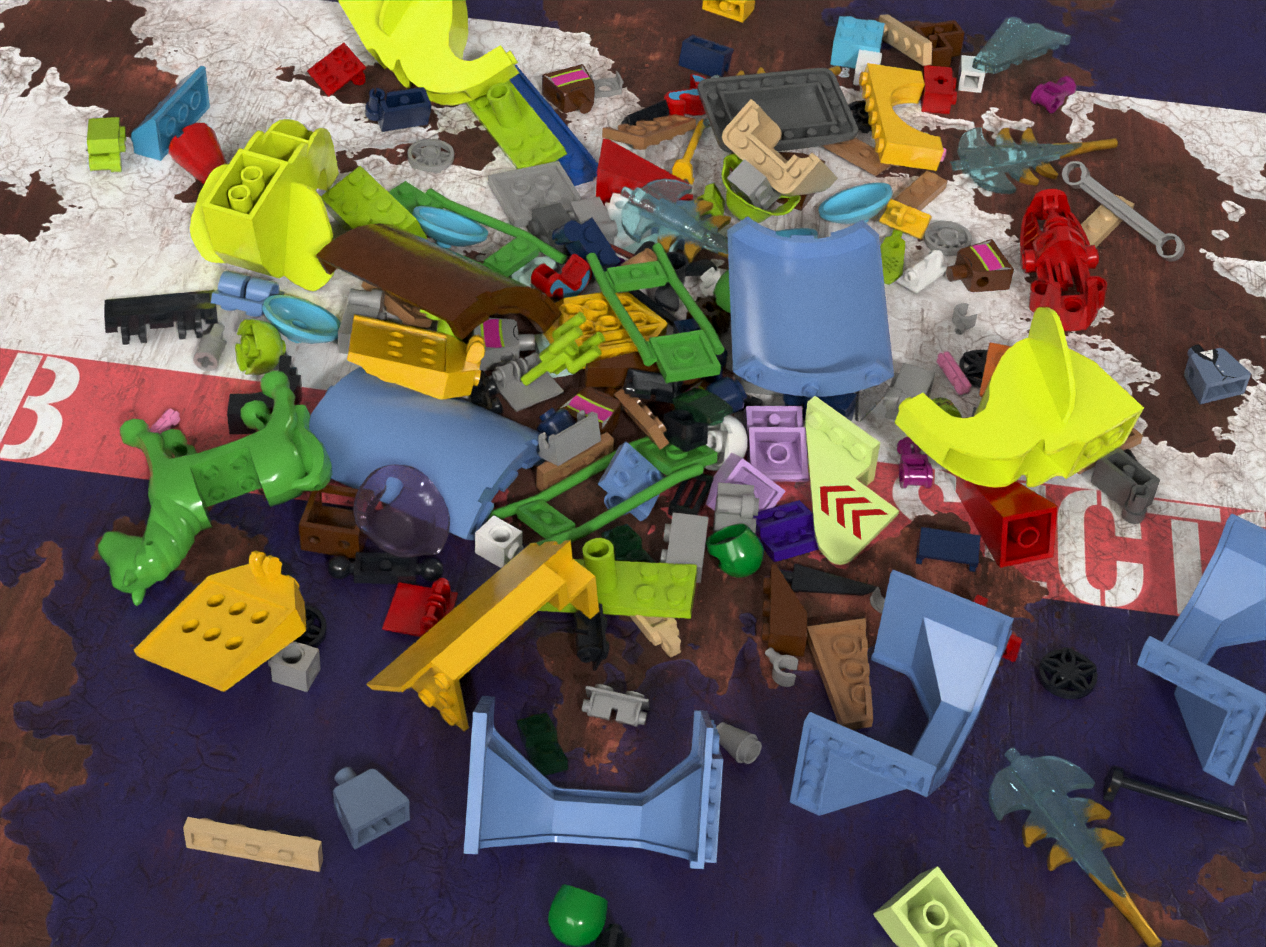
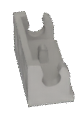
(571, 440)

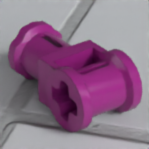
(1053, 95)
(913, 466)

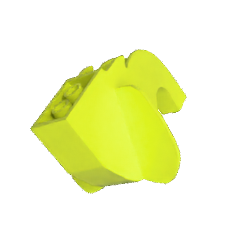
(426, 46)
(266, 207)
(1038, 417)

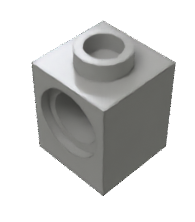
(295, 666)

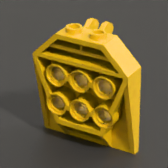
(603, 319)
(416, 357)
(229, 624)

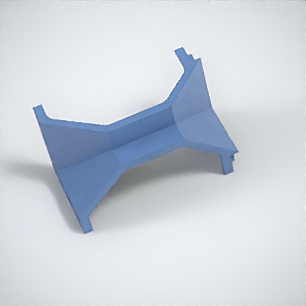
(1222, 612)
(950, 657)
(519, 806)

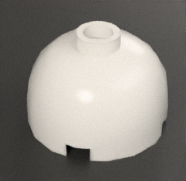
(727, 438)

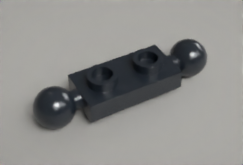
(384, 568)

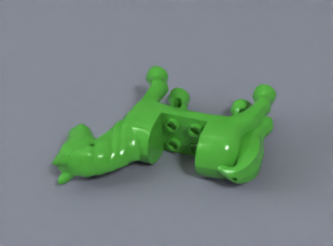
(278, 458)

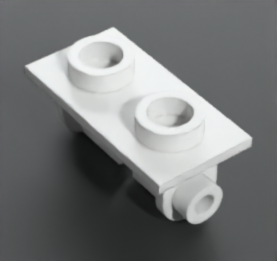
(924, 272)

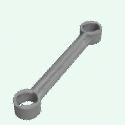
(1123, 211)

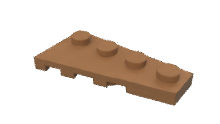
(650, 132)
(844, 669)

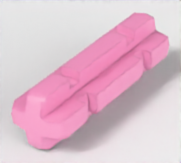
(954, 373)
(169, 419)

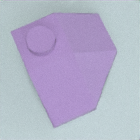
(739, 471)

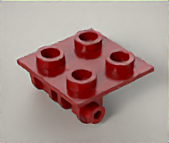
(337, 70)
(419, 608)

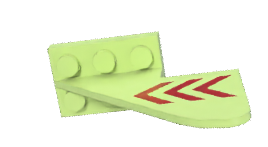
(843, 508)

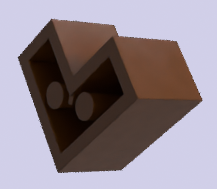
(946, 41)

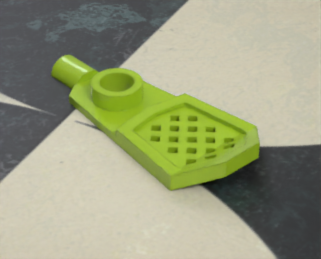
(892, 257)

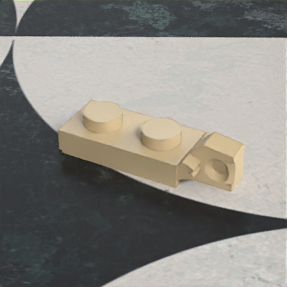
(660, 631)

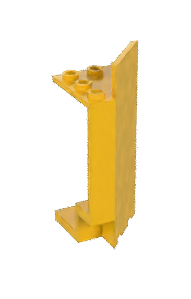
(484, 621)

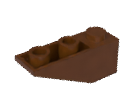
(786, 616)

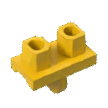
(905, 219)

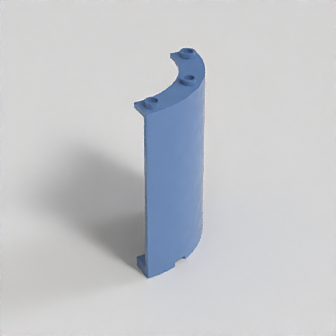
(808, 310)
(450, 440)

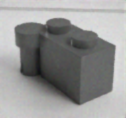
(545, 221)
(1126, 484)

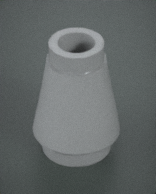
(739, 743)

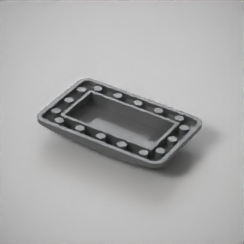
(801, 102)

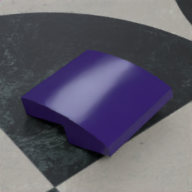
(786, 531)

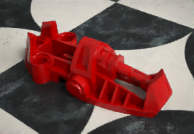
(1061, 253)

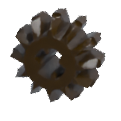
(715, 314)

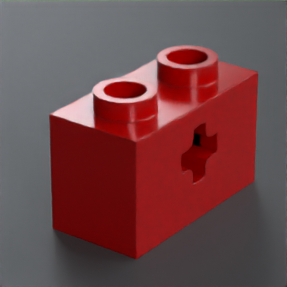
(938, 90)

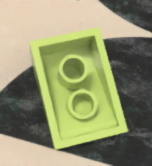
(931, 915)

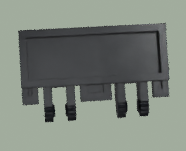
(159, 312)

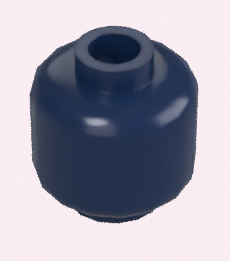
(729, 391)
(555, 421)

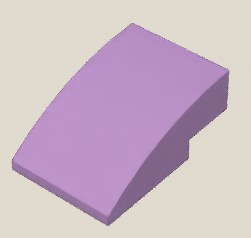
(777, 442)

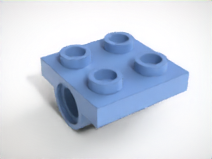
(243, 293)
(627, 476)

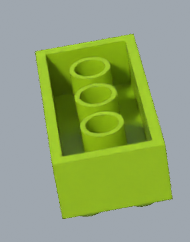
(363, 201)

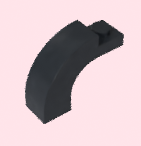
(237, 401)

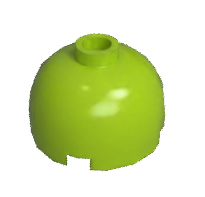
(259, 347)

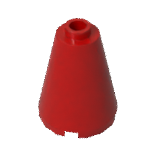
(197, 151)

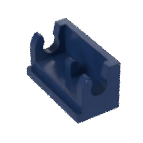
(705, 56)
(948, 547)

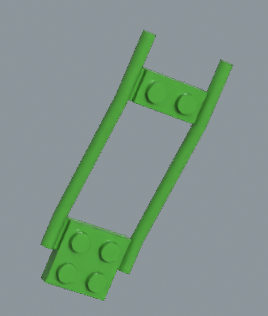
(505, 260)
(676, 355)
(556, 527)

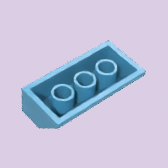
(177, 110)

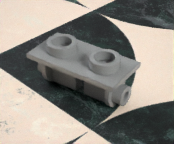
(628, 705)

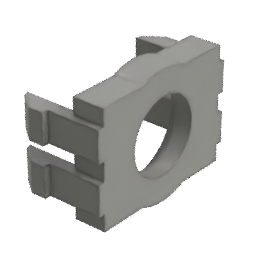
(614, 83)

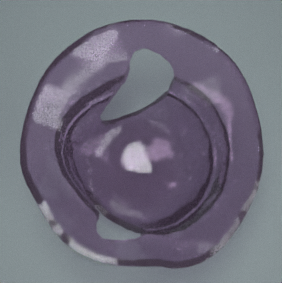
(412, 523)

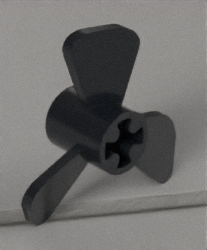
(665, 295)

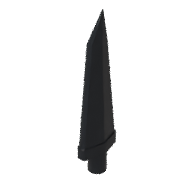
(815, 581)

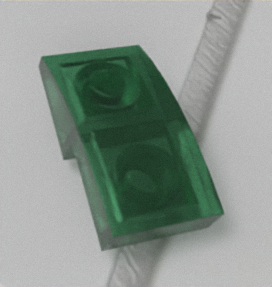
(703, 405)
(627, 544)
(541, 744)

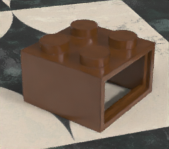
(330, 528)

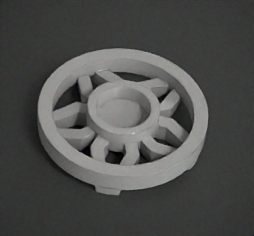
(430, 155)
(947, 237)

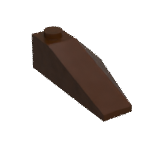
(613, 370)

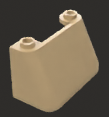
(753, 138)

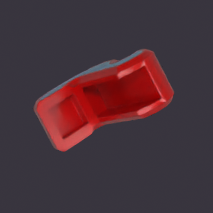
(686, 100)
(569, 283)

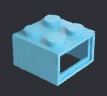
(855, 35)

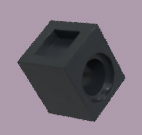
(684, 431)

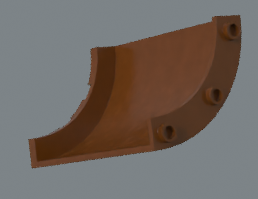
(434, 278)

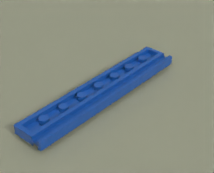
(578, 162)

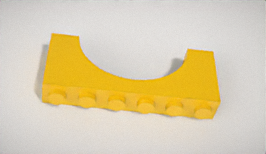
(894, 139)

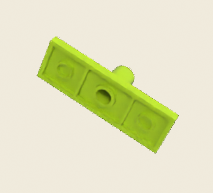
(516, 127)
(636, 586)

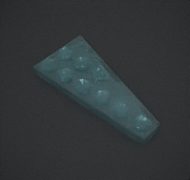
(1017, 41)

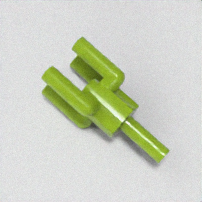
(565, 352)

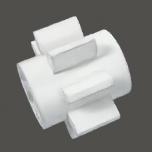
(709, 280)

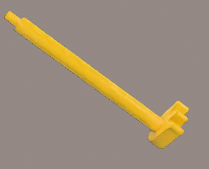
(683, 168)

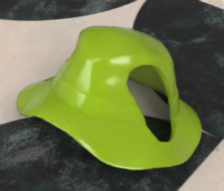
(741, 208)

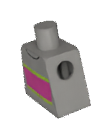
(502, 342)

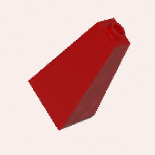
(624, 168)
(1011, 521)

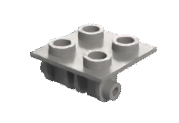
(515, 392)

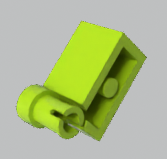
(106, 143)

